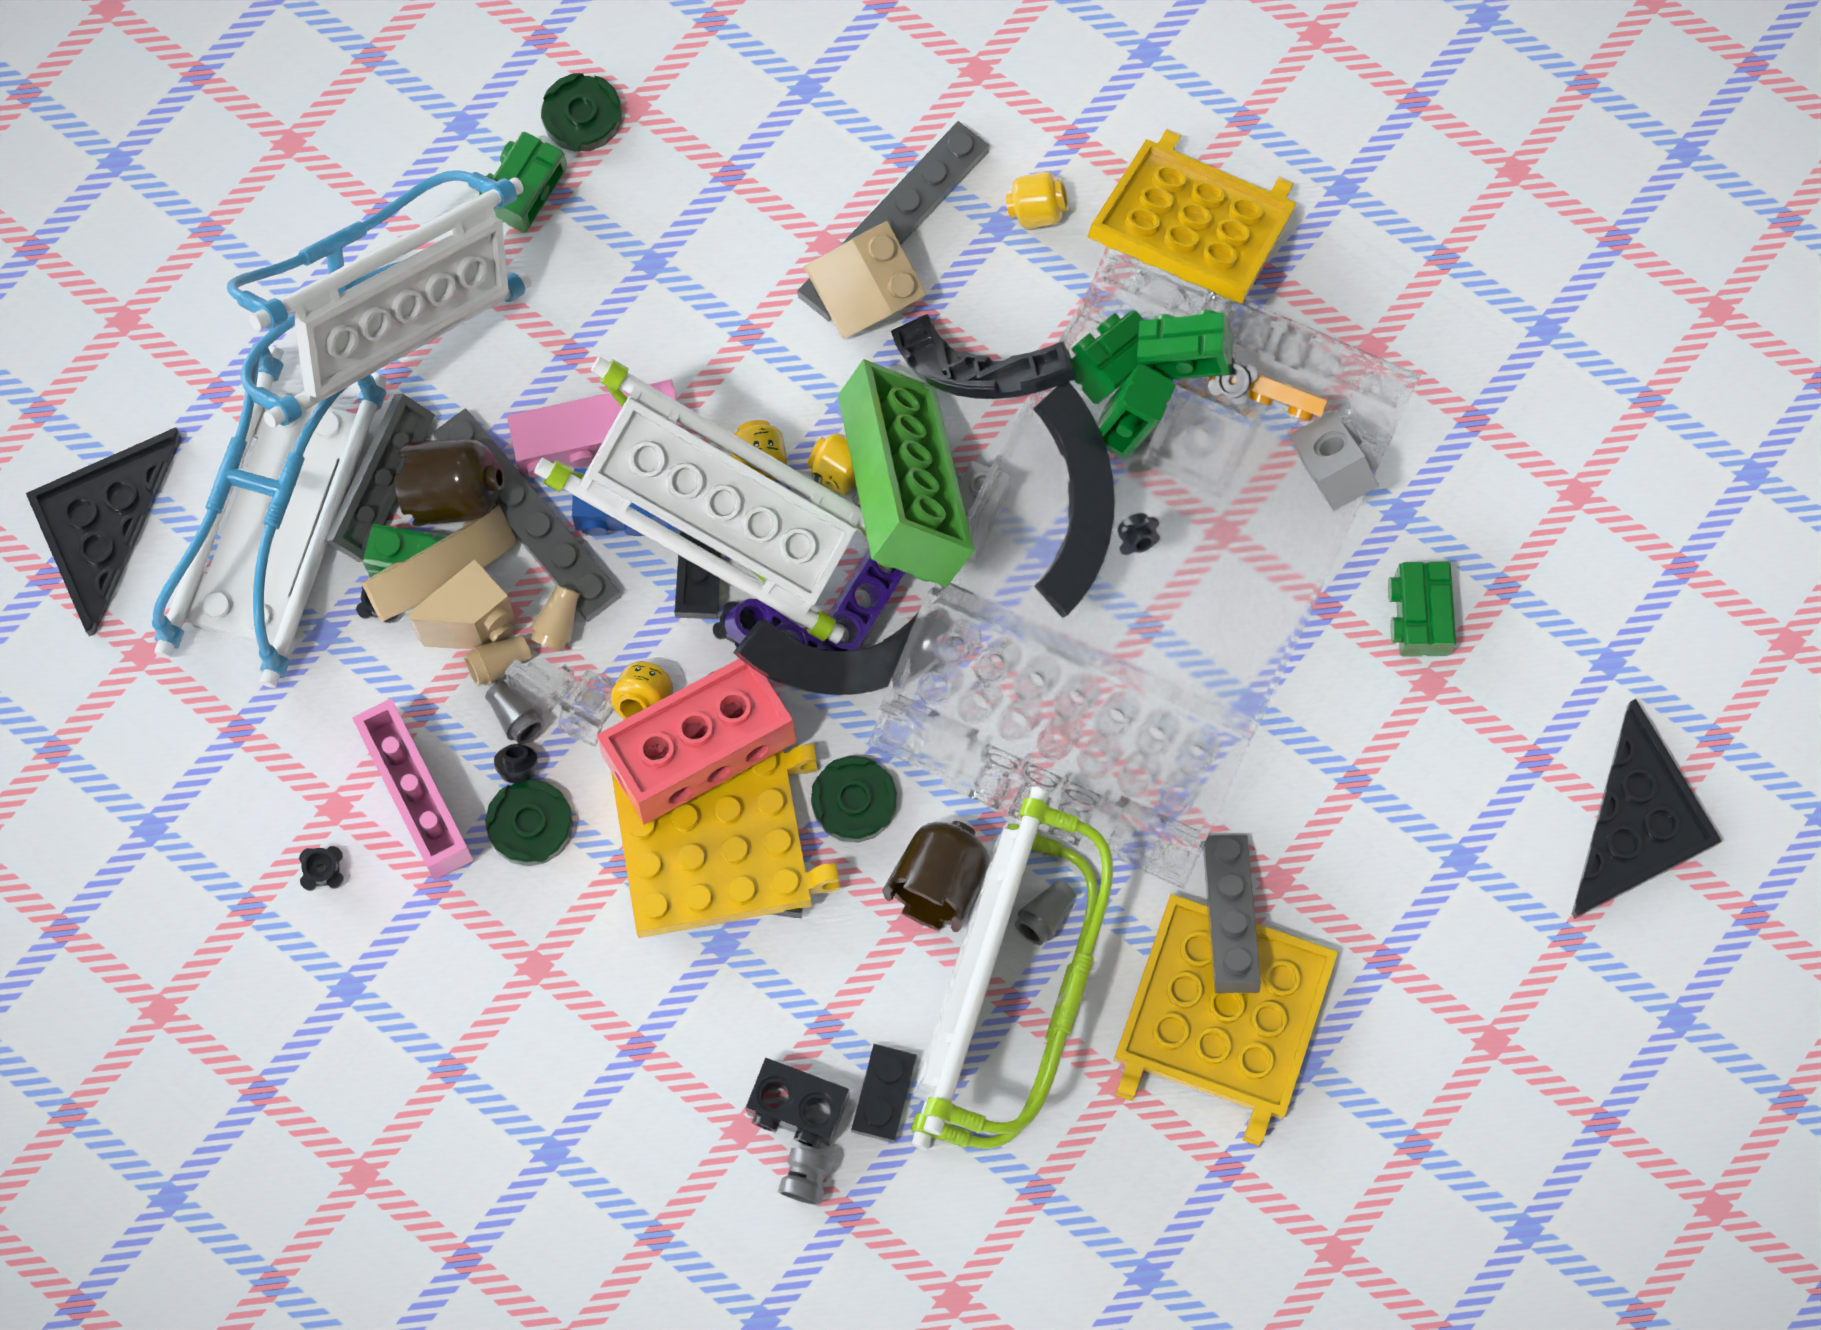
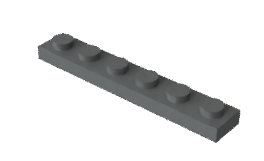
(917, 193)
(539, 527)

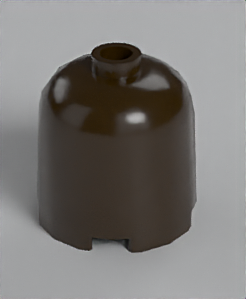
(447, 481)
(939, 875)

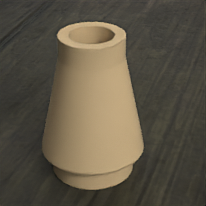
(556, 620)
(490, 660)

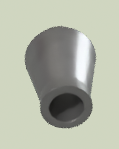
(516, 715)
(1043, 915)

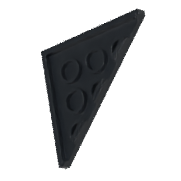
(97, 517)
(1644, 818)

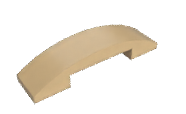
(415, 579)

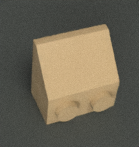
(865, 280)
(464, 612)

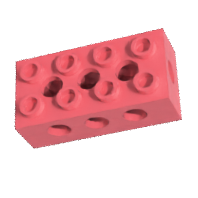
(691, 764)

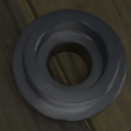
(515, 763)

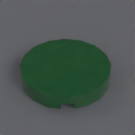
(581, 112)
(854, 799)
(529, 822)

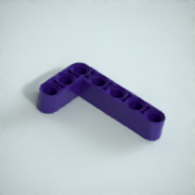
(845, 609)

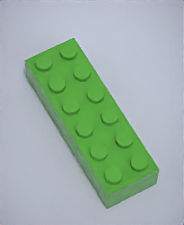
(905, 474)

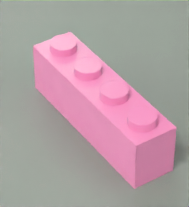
(567, 430)
(412, 789)

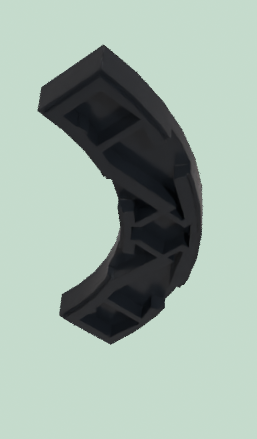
(976, 374)
(1089, 499)
(822, 670)

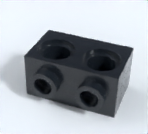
(802, 1092)

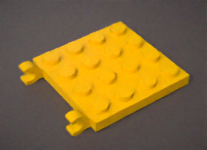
(1193, 219)
(722, 852)
(1224, 1043)

